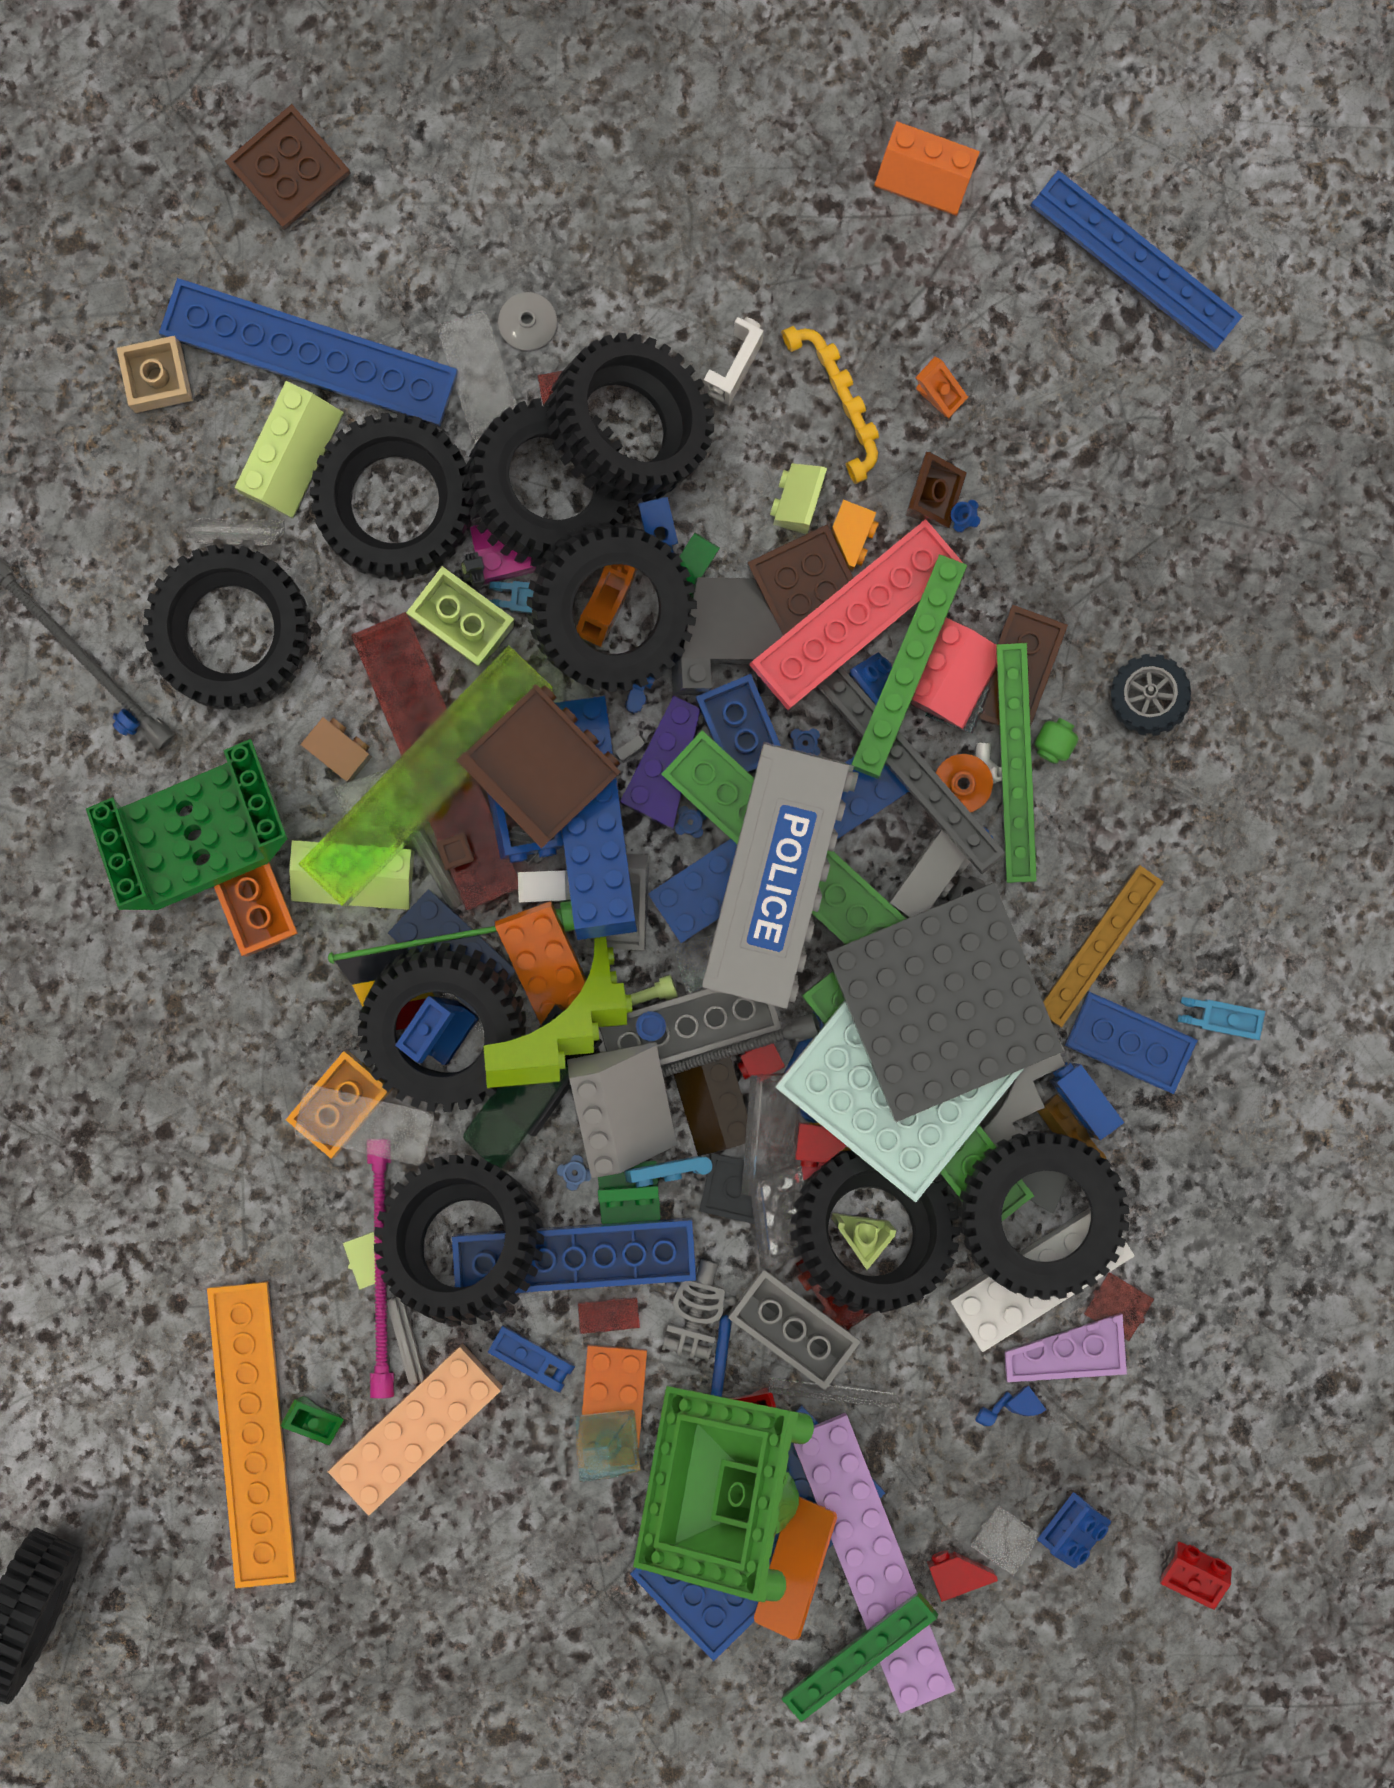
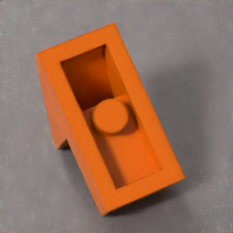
(940, 387)

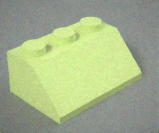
(461, 617)

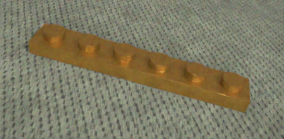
(1101, 944)

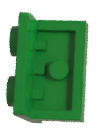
(625, 1202)

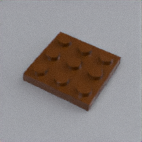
(287, 166)
(800, 576)

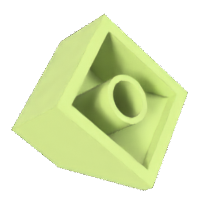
(799, 497)

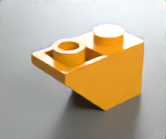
(851, 530)

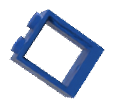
(520, 852)
(1086, 1100)

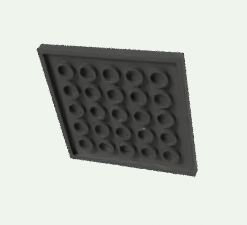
(944, 1002)

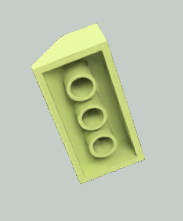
(288, 450)
(387, 890)

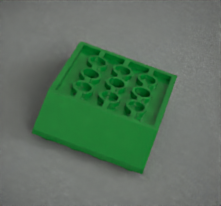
(148, 841)

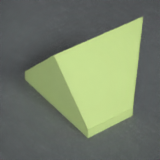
(865, 1235)

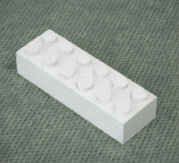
(995, 1312)

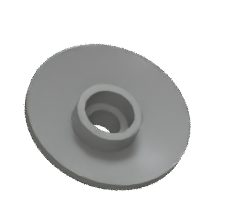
(532, 335)

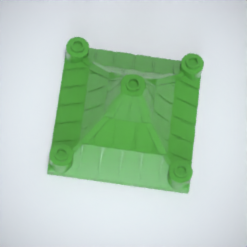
(720, 1493)

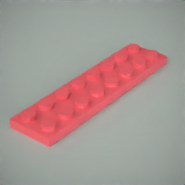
(851, 616)

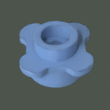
(566, 1172)

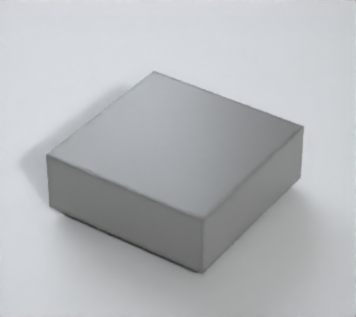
(630, 749)

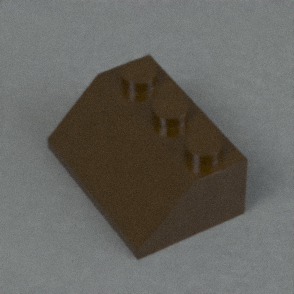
(713, 1106)

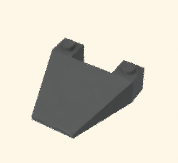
(729, 629)

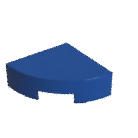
(1025, 1403)

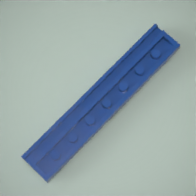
(1136, 260)

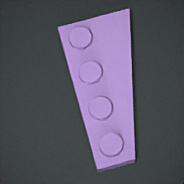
(1075, 1353)

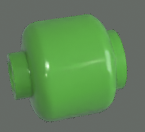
(1056, 741)

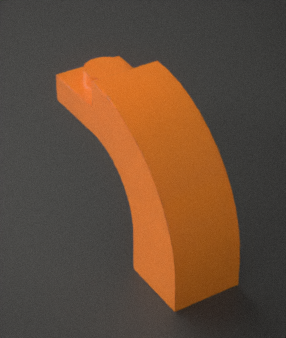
(605, 603)

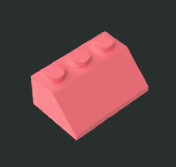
(955, 674)

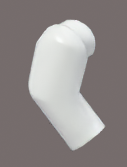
(983, 753)

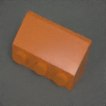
(926, 168)
(256, 910)

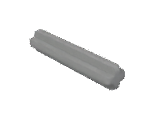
(436, 868)
(406, 1341)

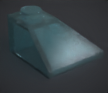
(606, 1445)

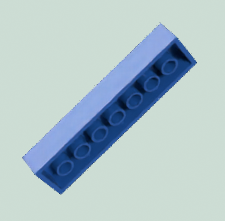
(597, 845)
(588, 1255)

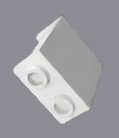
(726, 387)

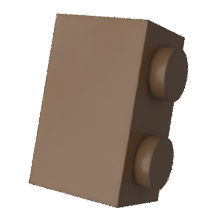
(337, 750)

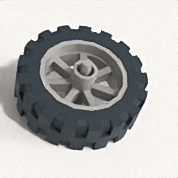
(1148, 667)

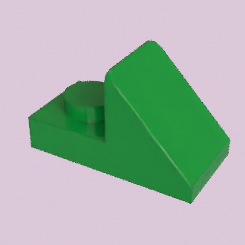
(312, 1421)

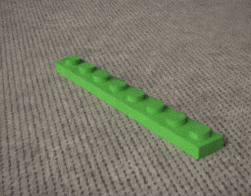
(909, 666)
(1016, 762)

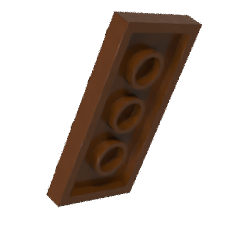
(1043, 643)

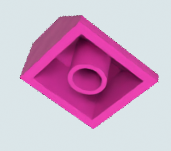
(497, 565)

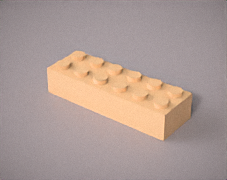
(415, 1429)

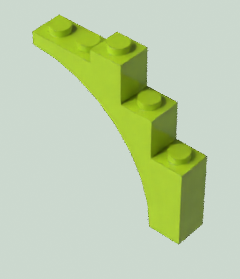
(542, 1053)

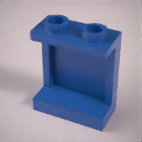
(437, 1030)

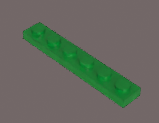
(860, 1656)

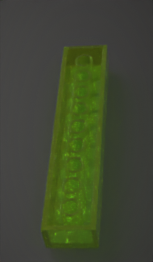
(416, 783)

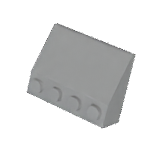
(621, 1108)

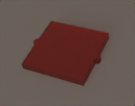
(1119, 1297)

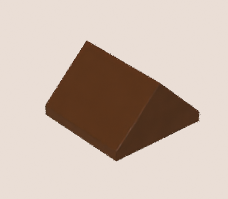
(936, 491)

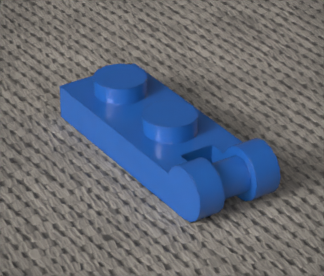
(530, 1358)

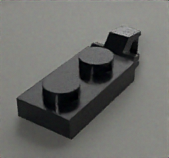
(472, 571)

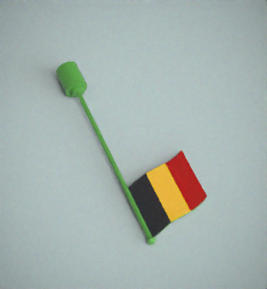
(365, 965)

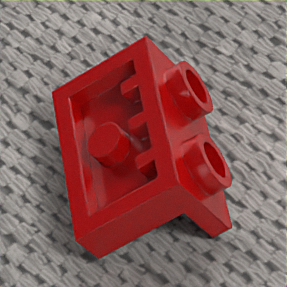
(1197, 1575)

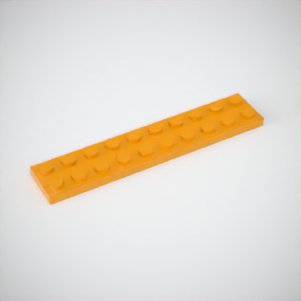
(251, 1434)

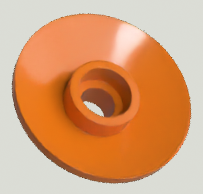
(975, 771)

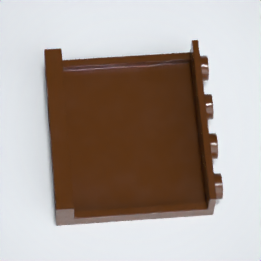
(540, 765)

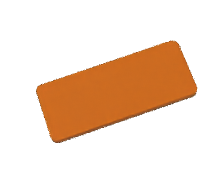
(800, 1559)

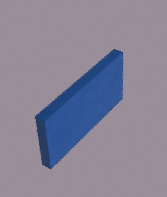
(1130, 1042)

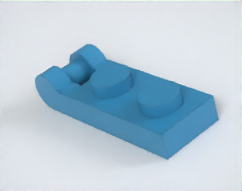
(669, 1170)

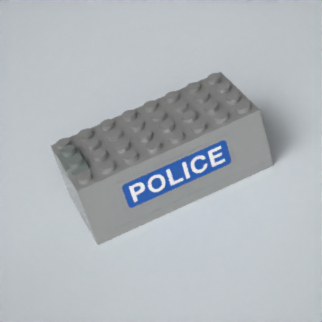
(777, 875)

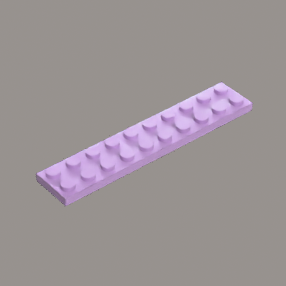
(871, 1557)

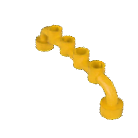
(840, 382)

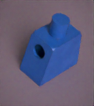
(658, 514)

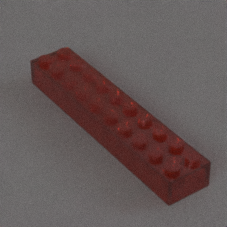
(411, 705)

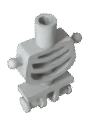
(703, 1282)

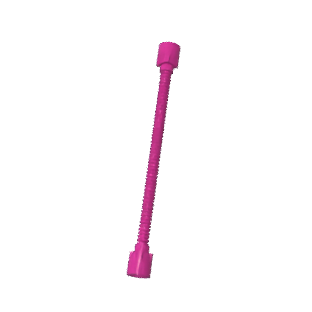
(381, 1380)

